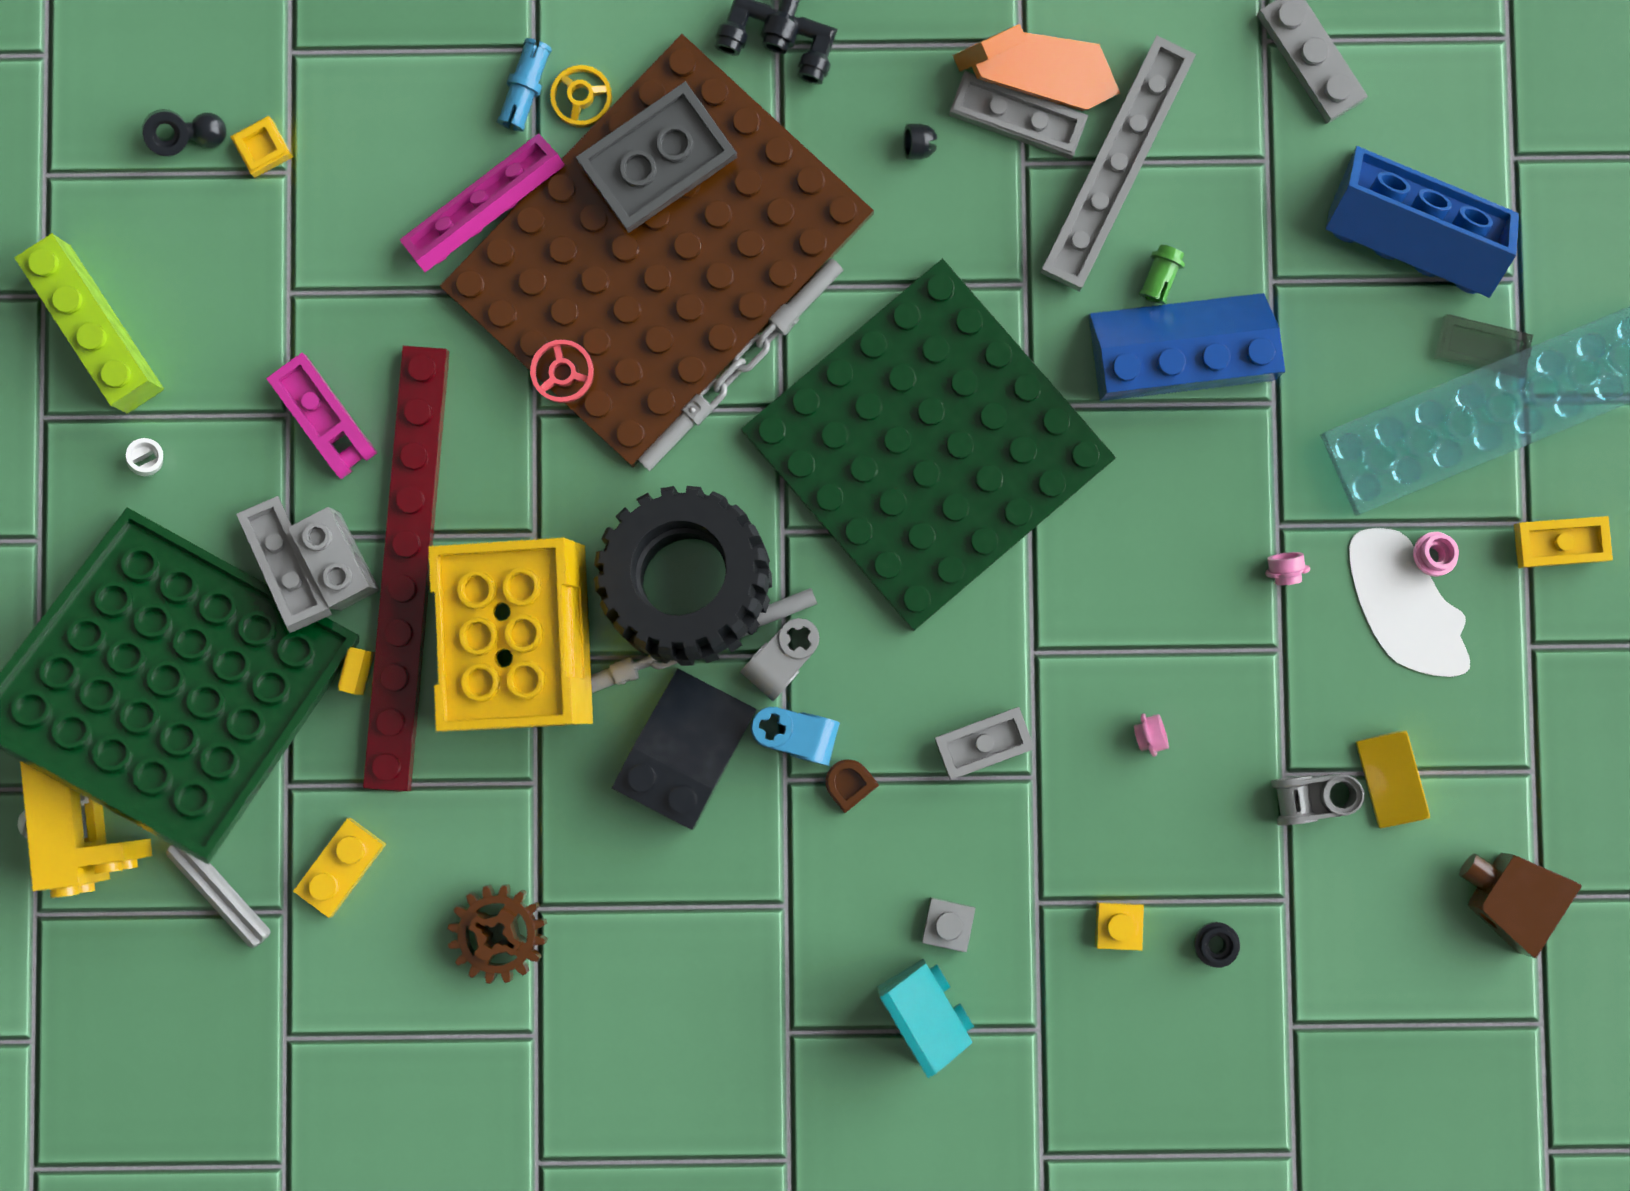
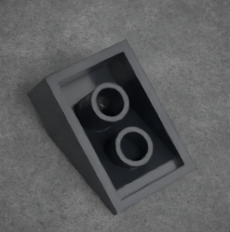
(684, 749)

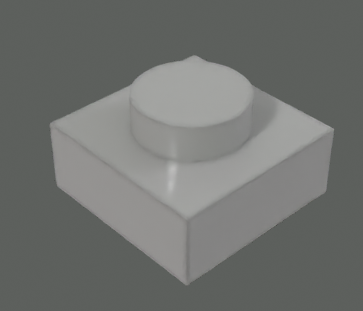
(948, 924)

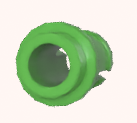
(1162, 273)

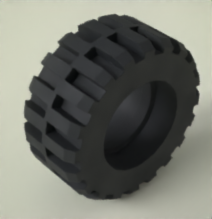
(649, 530)

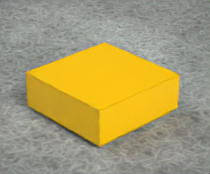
(261, 146)
(355, 671)

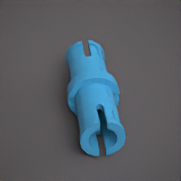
(524, 84)

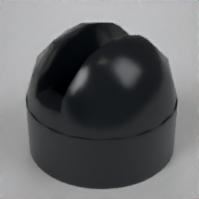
(917, 141)

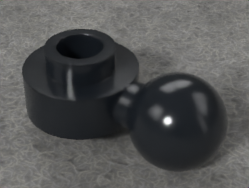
(205, 129)

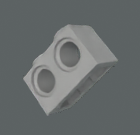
(333, 559)

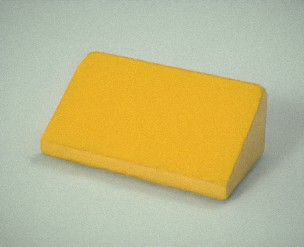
(1393, 779)

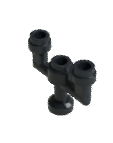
(779, 34)

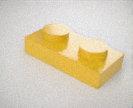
(1563, 542)
(339, 867)

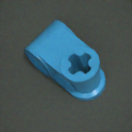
(803, 737)

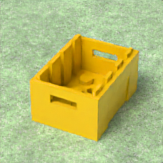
(545, 634)

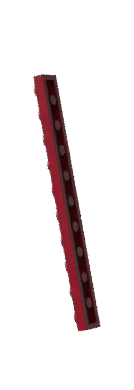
(406, 569)

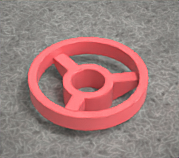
(560, 360)

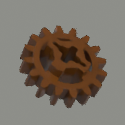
(479, 923)

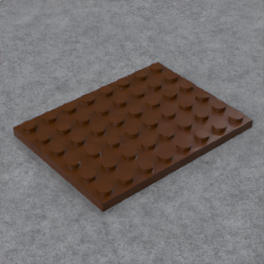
(679, 291)

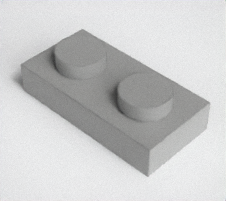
(984, 743)

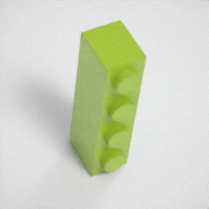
(89, 323)

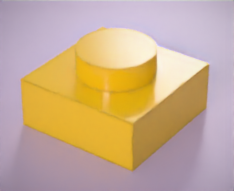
(1119, 926)

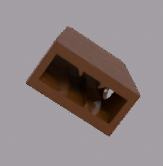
(1518, 899)

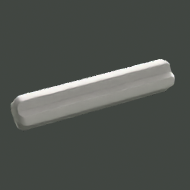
(221, 897)

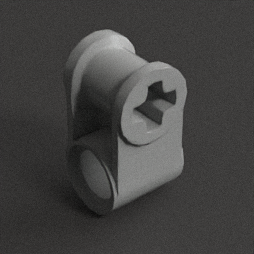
(777, 663)
(1307, 798)

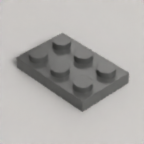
(656, 157)

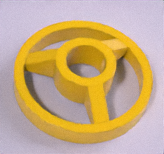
(578, 105)

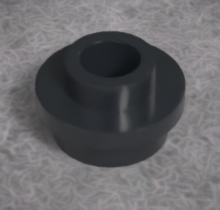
(1228, 952)

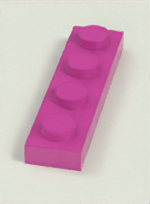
(482, 202)

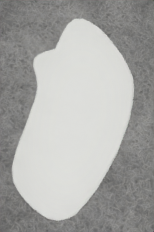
(1405, 606)

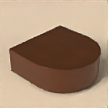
(849, 783)

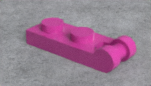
(320, 414)

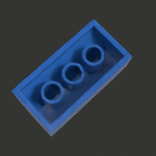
(1424, 223)
(1185, 346)

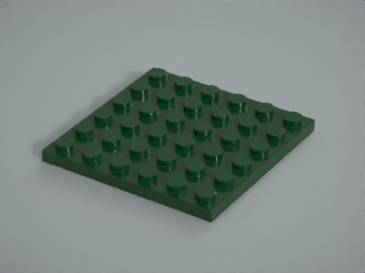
(928, 444)
(165, 685)

